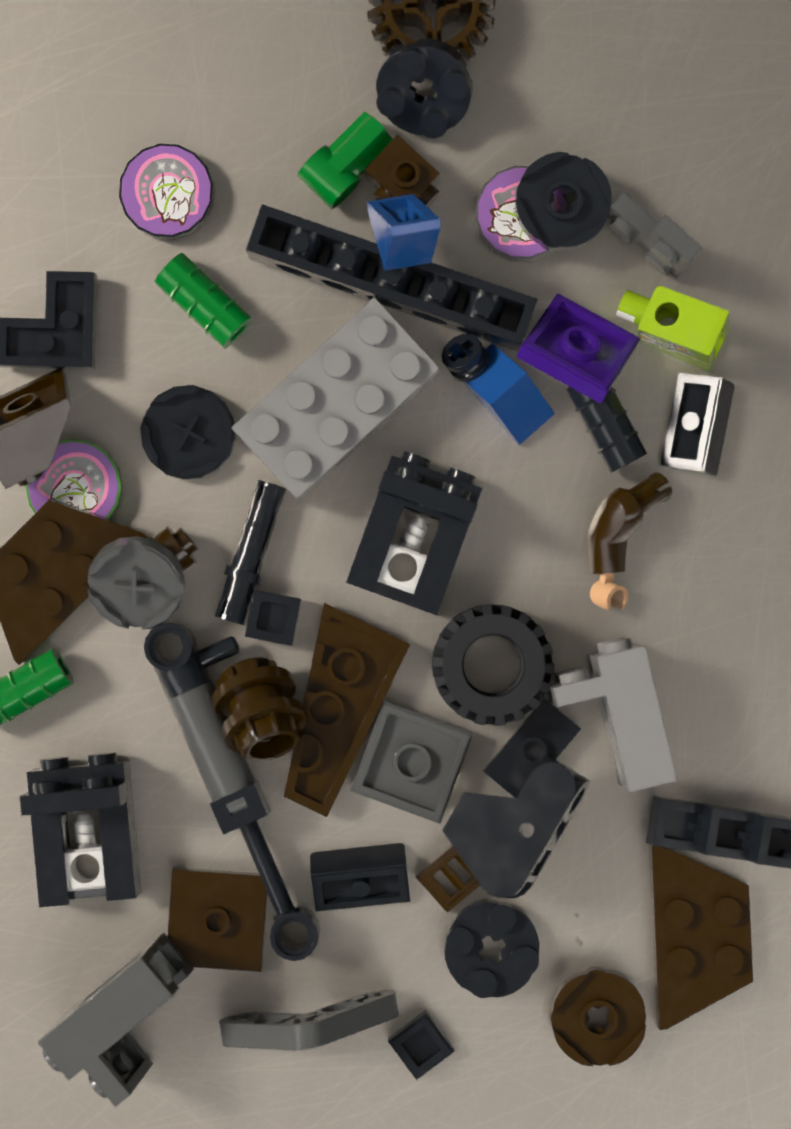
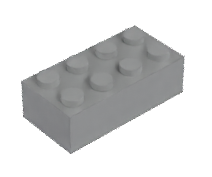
(336, 399)

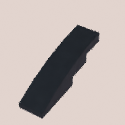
(720, 831)

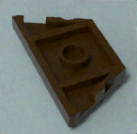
(48, 570)
(697, 935)

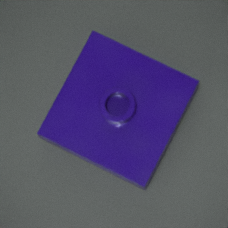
(578, 348)

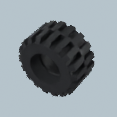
(522, 694)

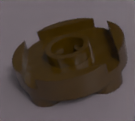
(598, 1045)

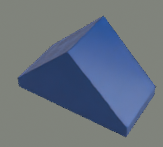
(404, 231)
(510, 396)

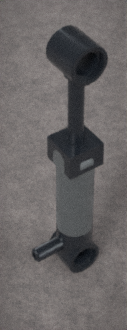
(226, 775)

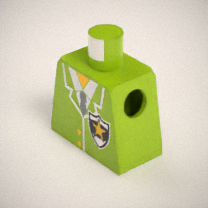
(692, 338)

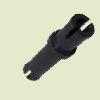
(249, 555)

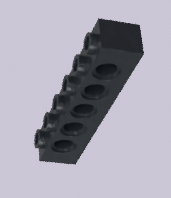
(418, 290)

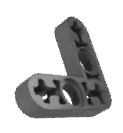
(311, 1029)

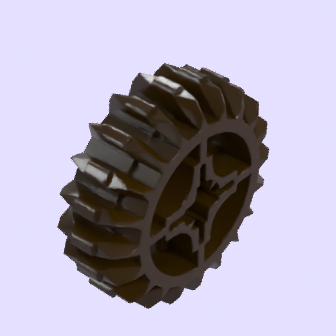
(414, 14)

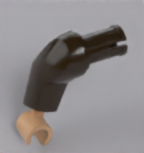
(611, 528)

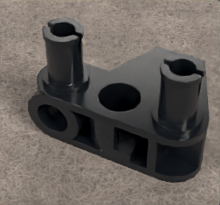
(490, 835)

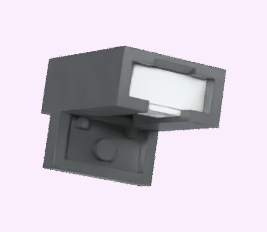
(96, 1028)

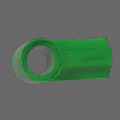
(336, 169)

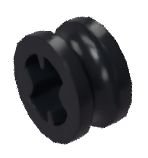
(454, 354)

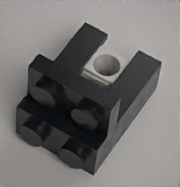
(426, 492)
(66, 788)

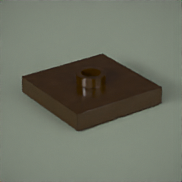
(218, 918)

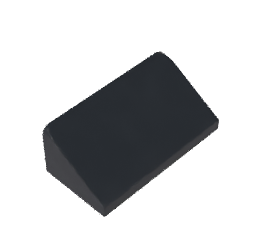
(698, 423)
(359, 877)

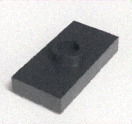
(541, 734)

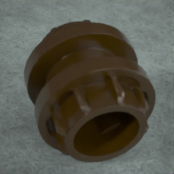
(259, 709)

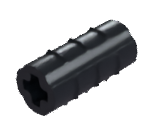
(609, 429)

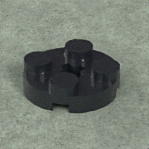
(428, 113)
(570, 175)
(483, 975)

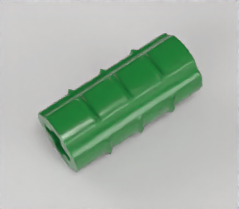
(203, 300)
(32, 684)

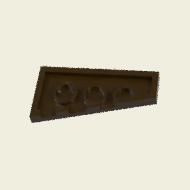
(343, 695)

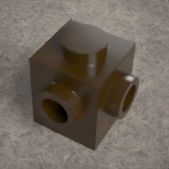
(402, 172)

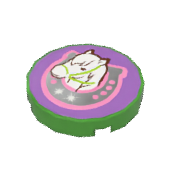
(79, 477)

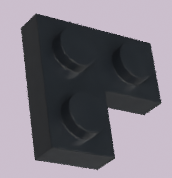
(66, 333)

